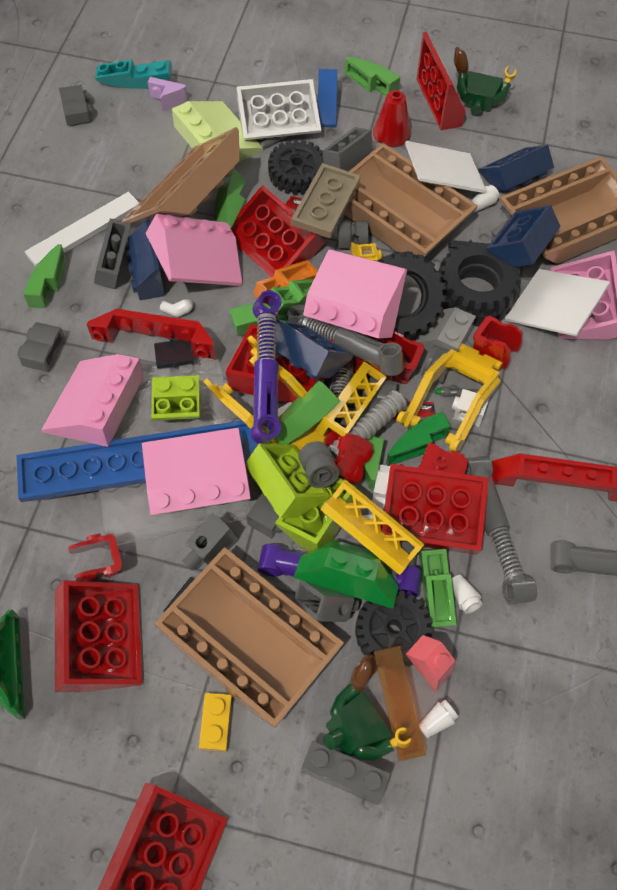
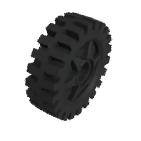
(294, 166)
(406, 615)

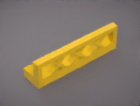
(345, 397)
(383, 546)

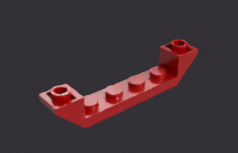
(106, 327)
(555, 471)

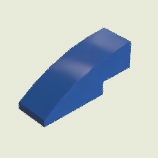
(327, 97)

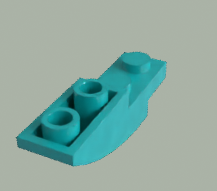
(127, 75)

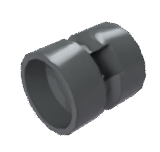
(345, 231)
(318, 464)

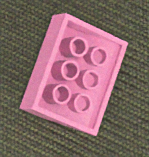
(195, 250)
(356, 294)
(603, 319)
(95, 399)
(195, 471)

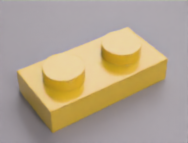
(215, 722)

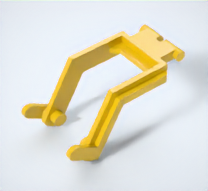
(467, 363)
(223, 394)

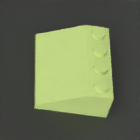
(207, 119)

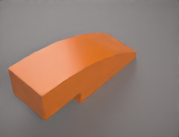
(283, 276)

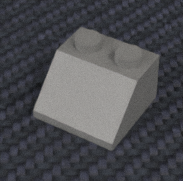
(449, 331)

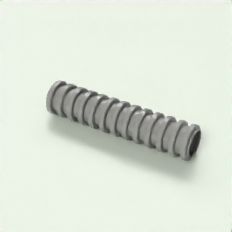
(375, 418)

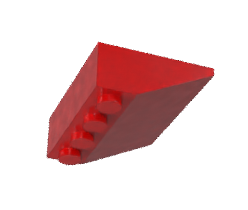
(438, 87)
(267, 236)
(241, 372)
(438, 507)
(97, 636)
(164, 844)

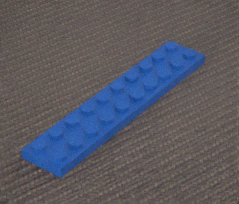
(100, 467)

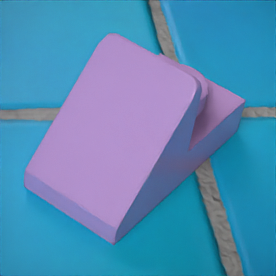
(169, 92)

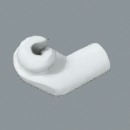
(177, 309)

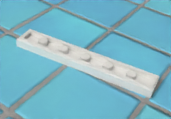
(84, 228)

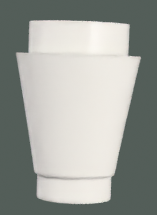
(486, 199)
(466, 596)
(438, 719)

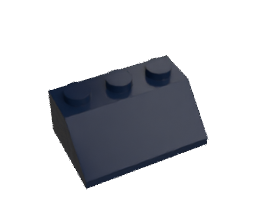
(518, 168)
(525, 236)
(144, 265)
(309, 350)

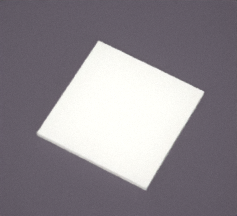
(445, 167)
(557, 302)

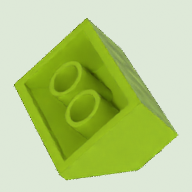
(284, 480)
(314, 526)

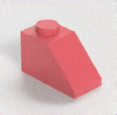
(432, 661)

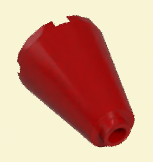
(393, 120)

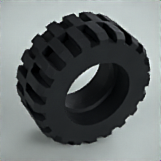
(478, 263)
(431, 292)

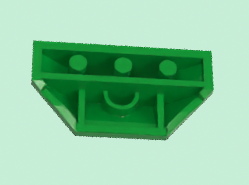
(349, 571)
(11, 665)

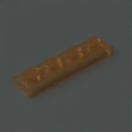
(399, 701)

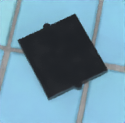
(173, 353)

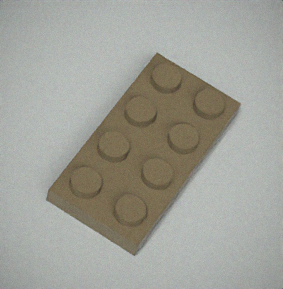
(325, 200)

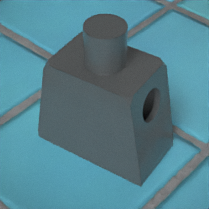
(209, 541)
(332, 606)

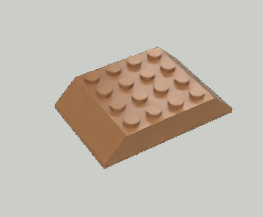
(190, 180)
(582, 202)
(400, 207)
(248, 637)

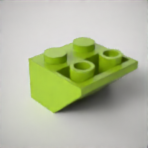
(176, 397)

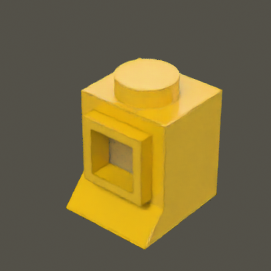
(366, 251)

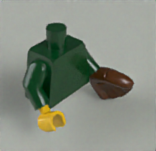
(477, 89)
(355, 721)

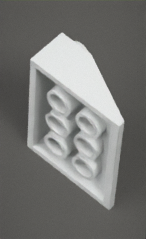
(278, 109)

